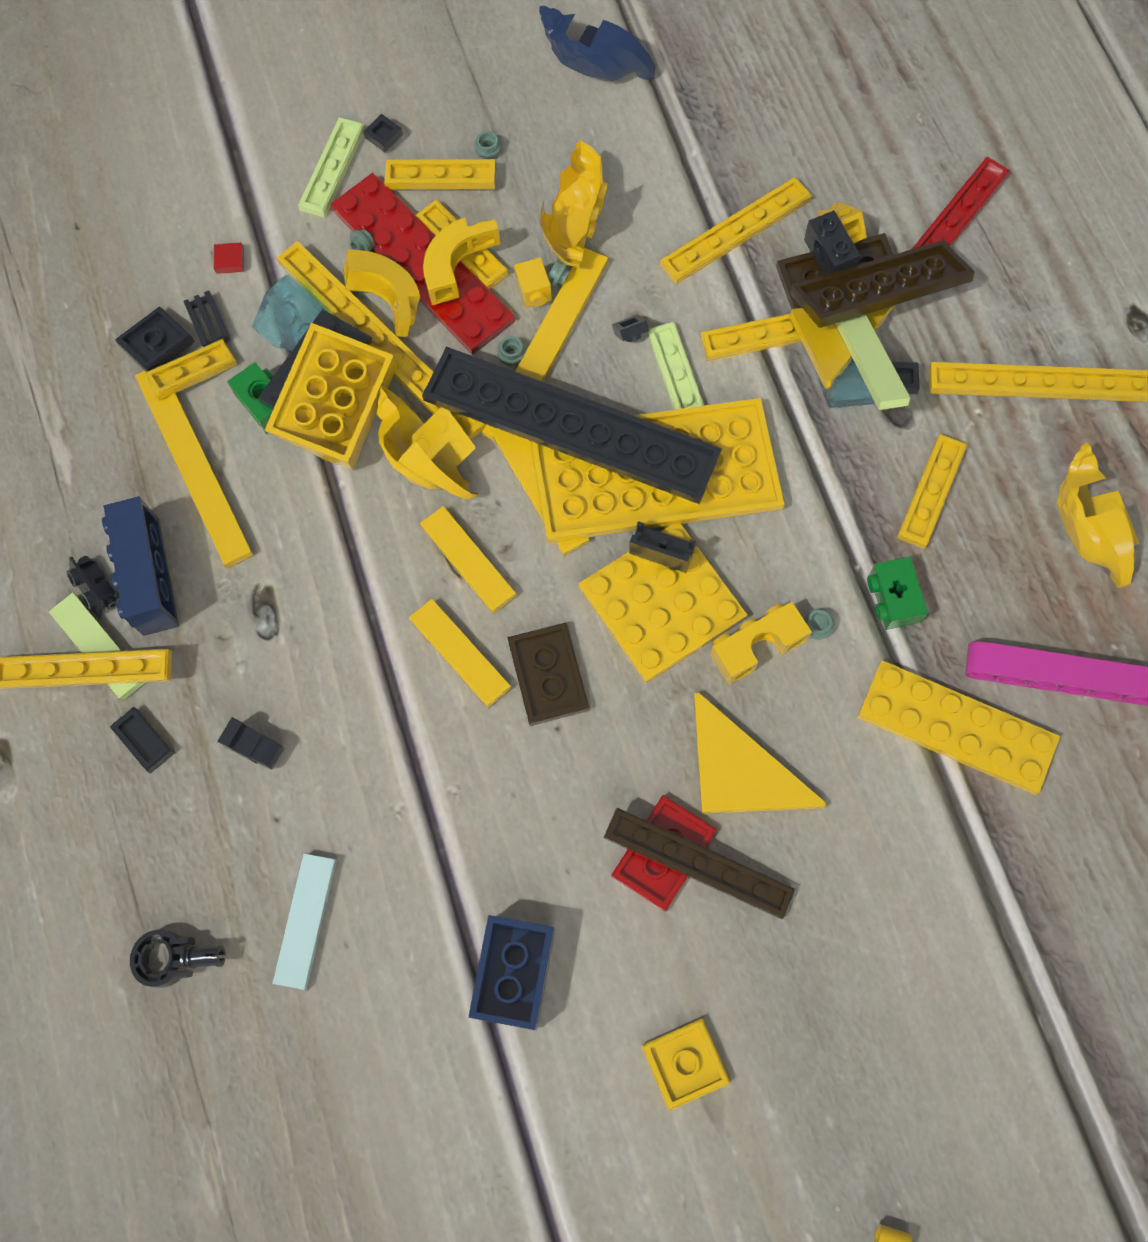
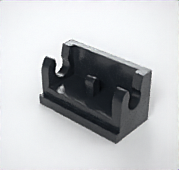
(662, 548)

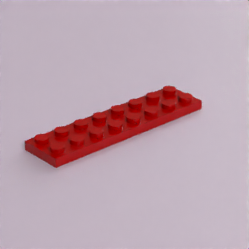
(402, 237)

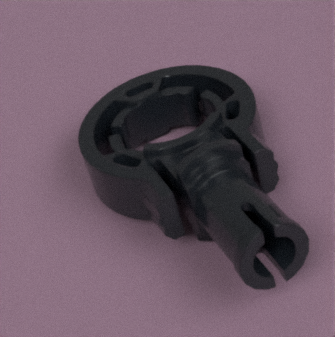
(179, 958)

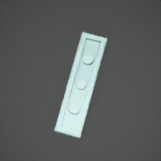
(304, 922)

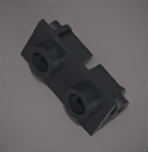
(85, 575)

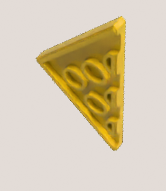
(826, 345)
(739, 773)

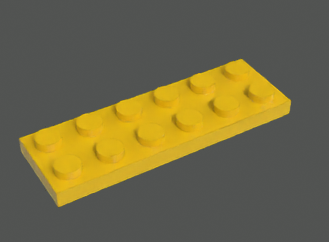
(959, 727)

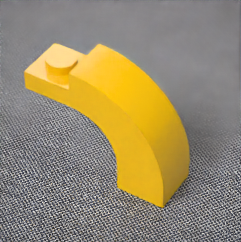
(448, 249)
(386, 279)

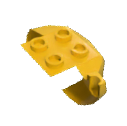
(575, 206)
(421, 451)
(1099, 523)

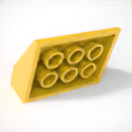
(331, 396)

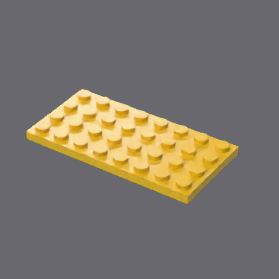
(592, 501)

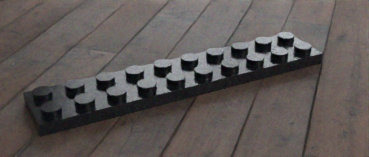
(572, 425)

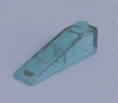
(285, 314)

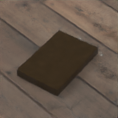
(548, 674)

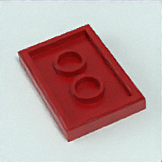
(653, 880)

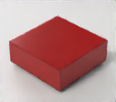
(228, 258)

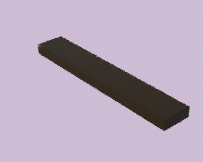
(699, 863)

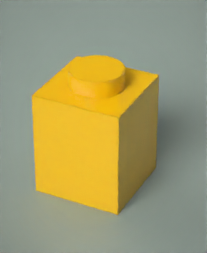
(533, 283)

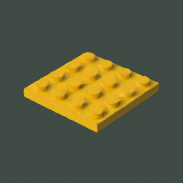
(660, 611)

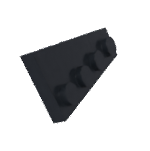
(324, 319)

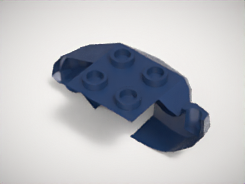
(601, 52)

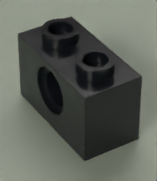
(830, 243)

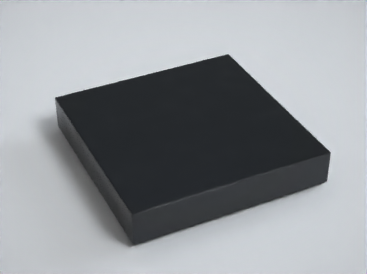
(154, 340)

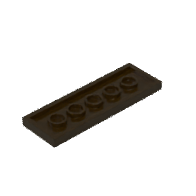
(881, 283)

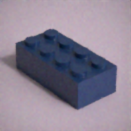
(139, 566)

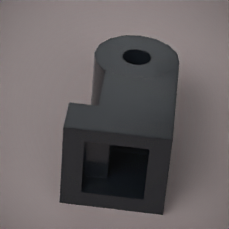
(250, 744)

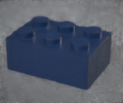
(512, 972)

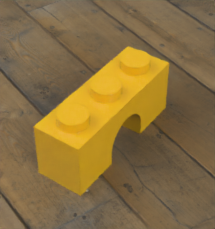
(780, 626)

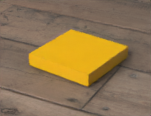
(685, 1064)

